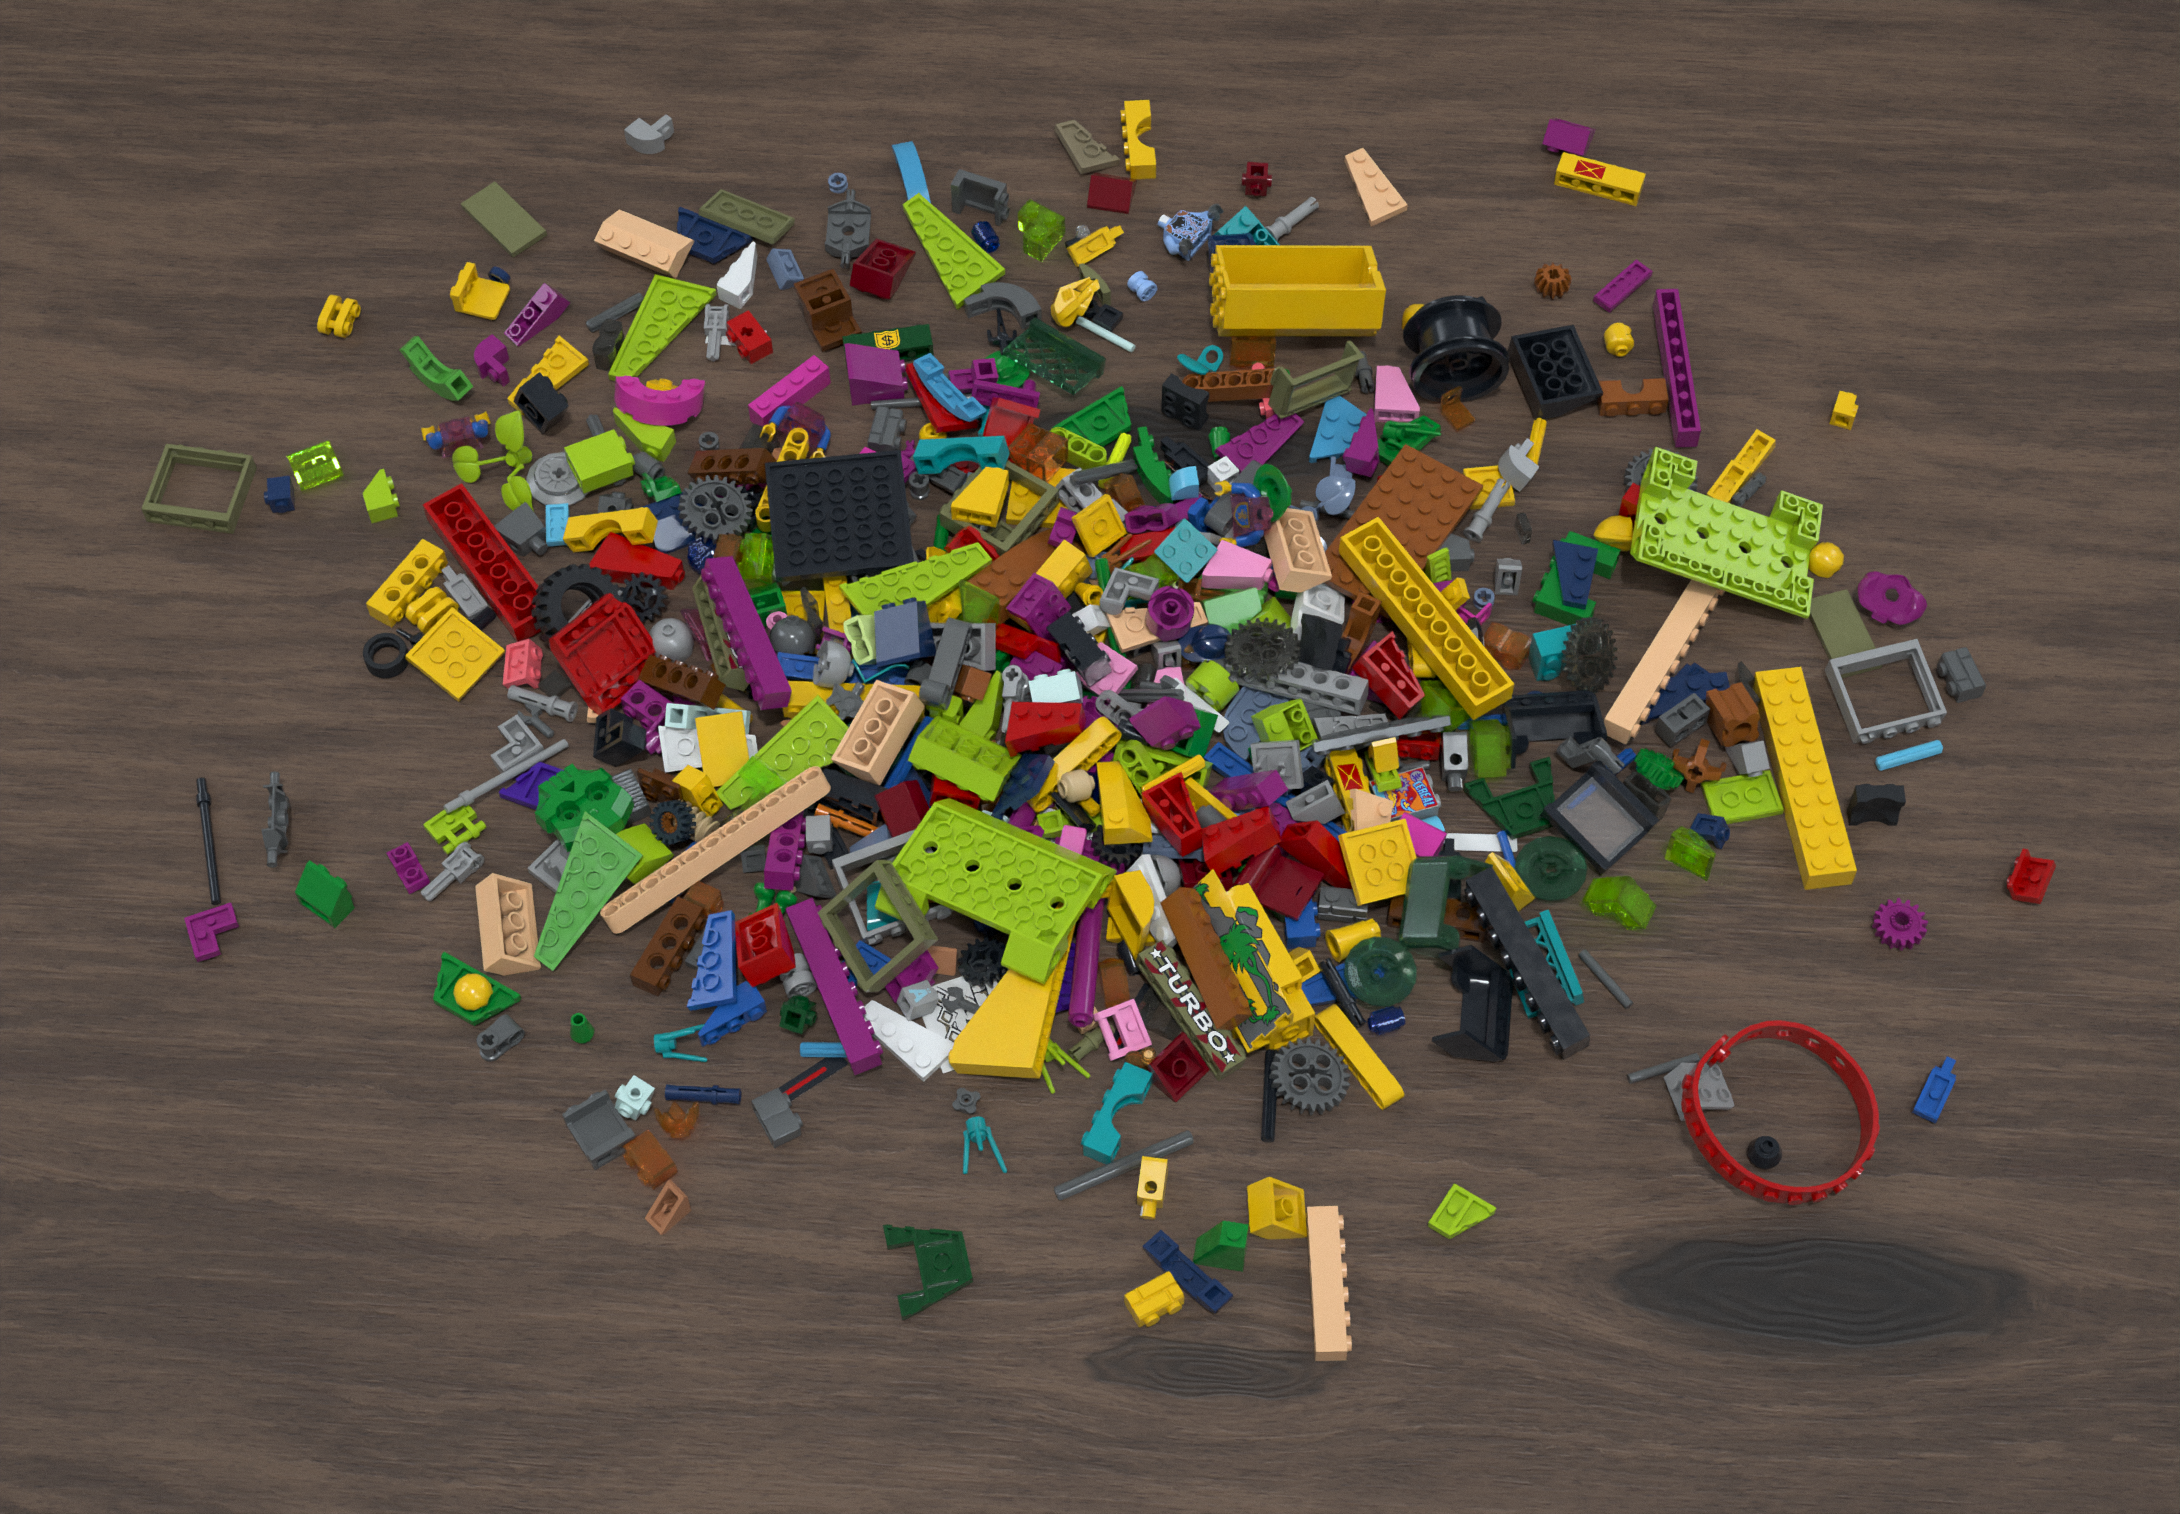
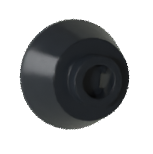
(1764, 1152)

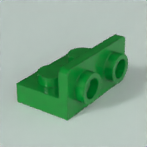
(661, 489)

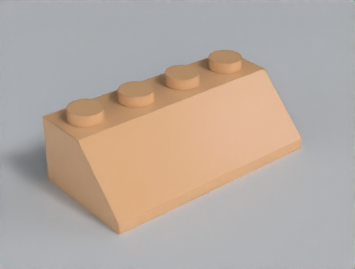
(644, 243)
(1297, 551)
(878, 732)
(507, 925)

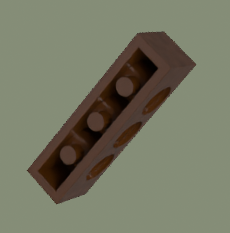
(738, 465)
(681, 681)
(680, 914)
(1467, 929)

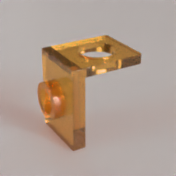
(1455, 411)

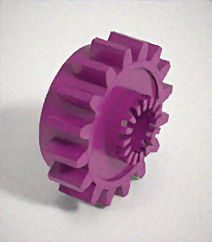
(1911, 929)

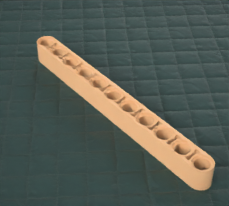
(715, 849)

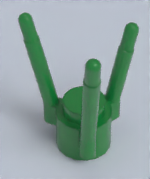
(1396, 430)

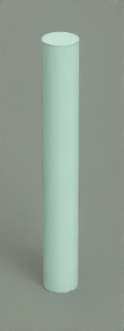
(1105, 334)

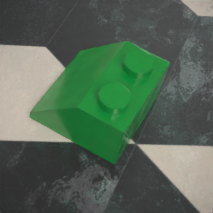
(1199, 741)

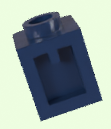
(1712, 828)

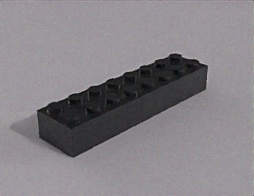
(1527, 963)

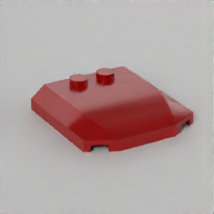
(603, 651)

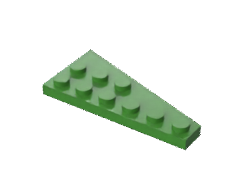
(591, 876)

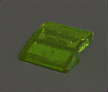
(315, 465)

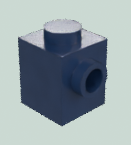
(280, 494)

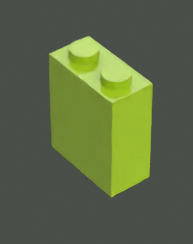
(599, 461)

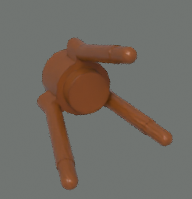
(1115, 560)

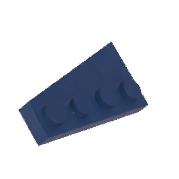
(1684, 686)

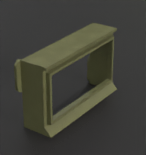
(1288, 402)

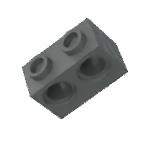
(1682, 720)

